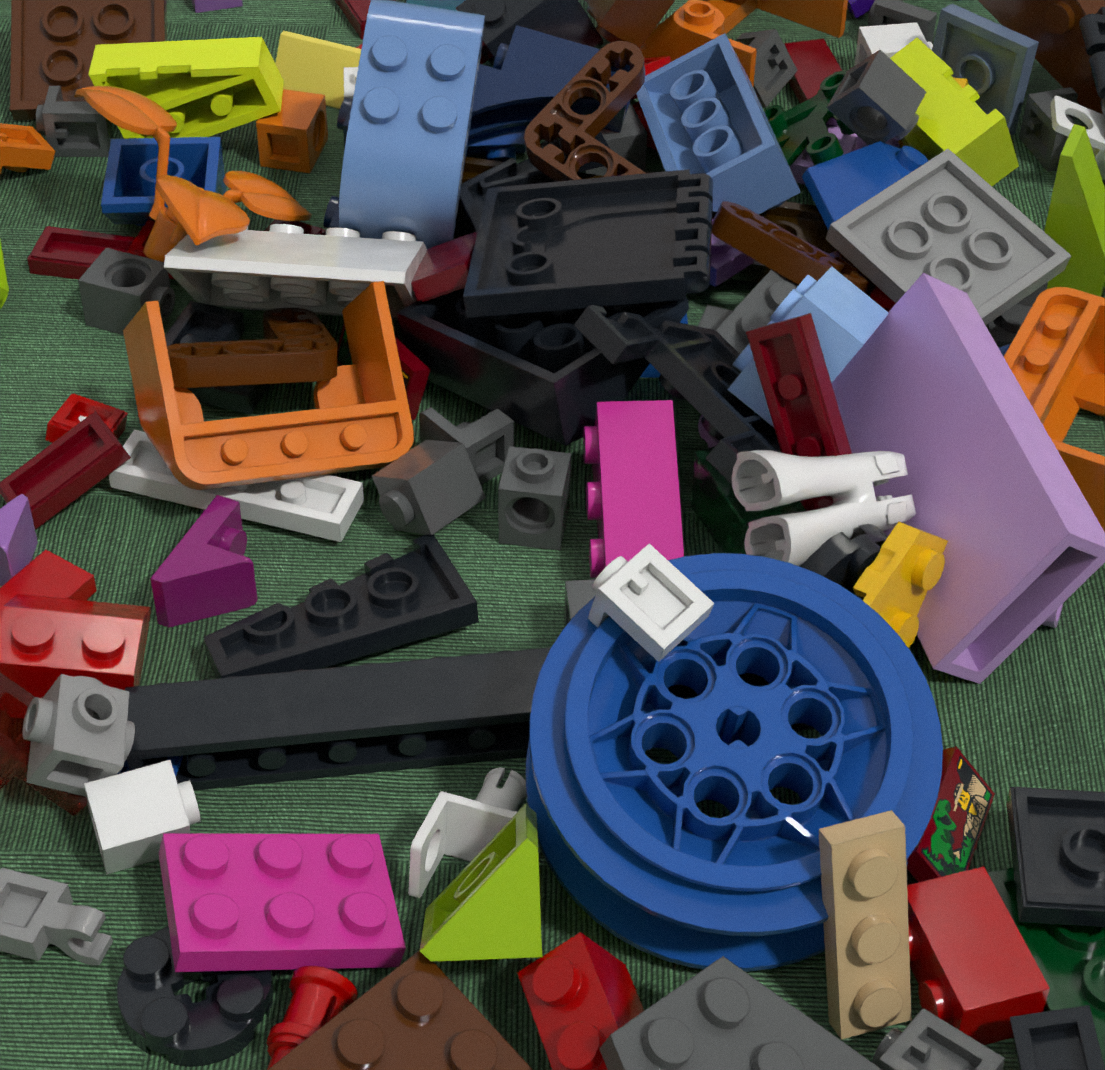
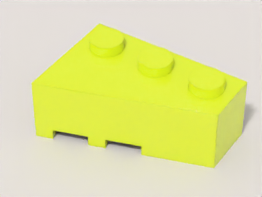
(198, 82)
(953, 119)

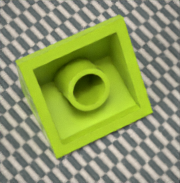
(492, 902)

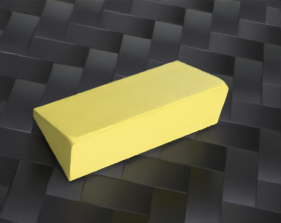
(315, 65)

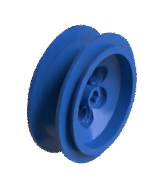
(629, 828)

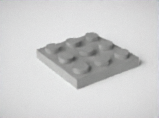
(952, 229)

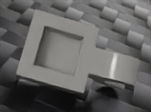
(41, 913)

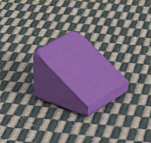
(17, 537)

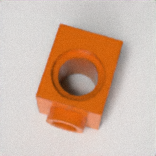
(295, 134)

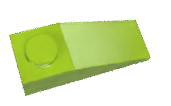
(1078, 215)

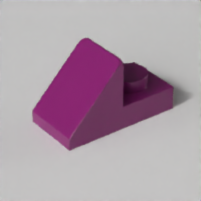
(206, 569)

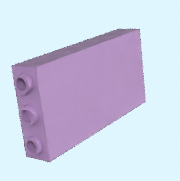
(976, 474)

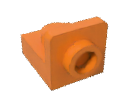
(24, 149)

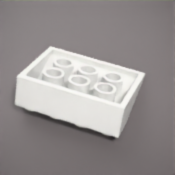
(296, 268)

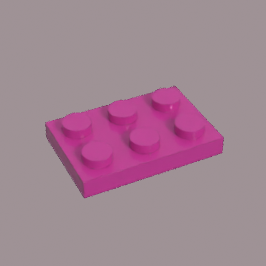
(278, 902)

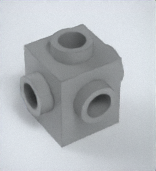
(77, 734)

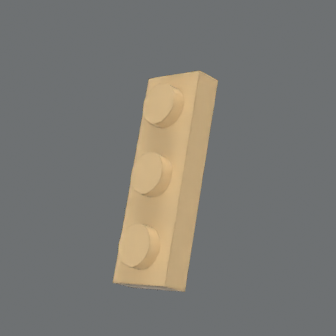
(866, 923)

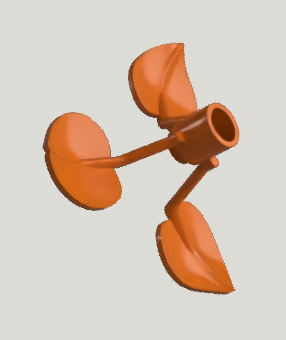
(189, 208)

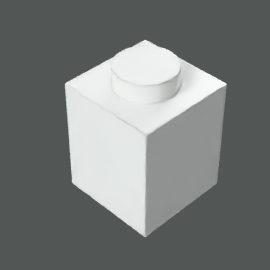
(134, 812)

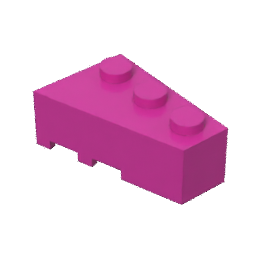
(633, 481)

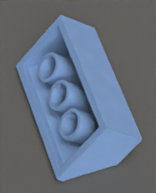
(714, 124)

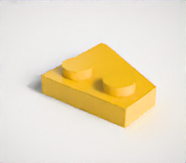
(901, 576)

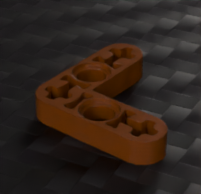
(578, 131)
(780, 248)
(292, 351)

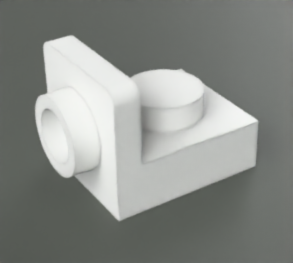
(649, 601)

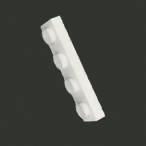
(307, 505)

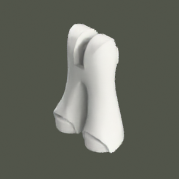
(775, 479)

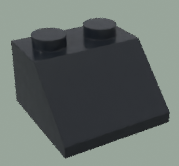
(553, 17)

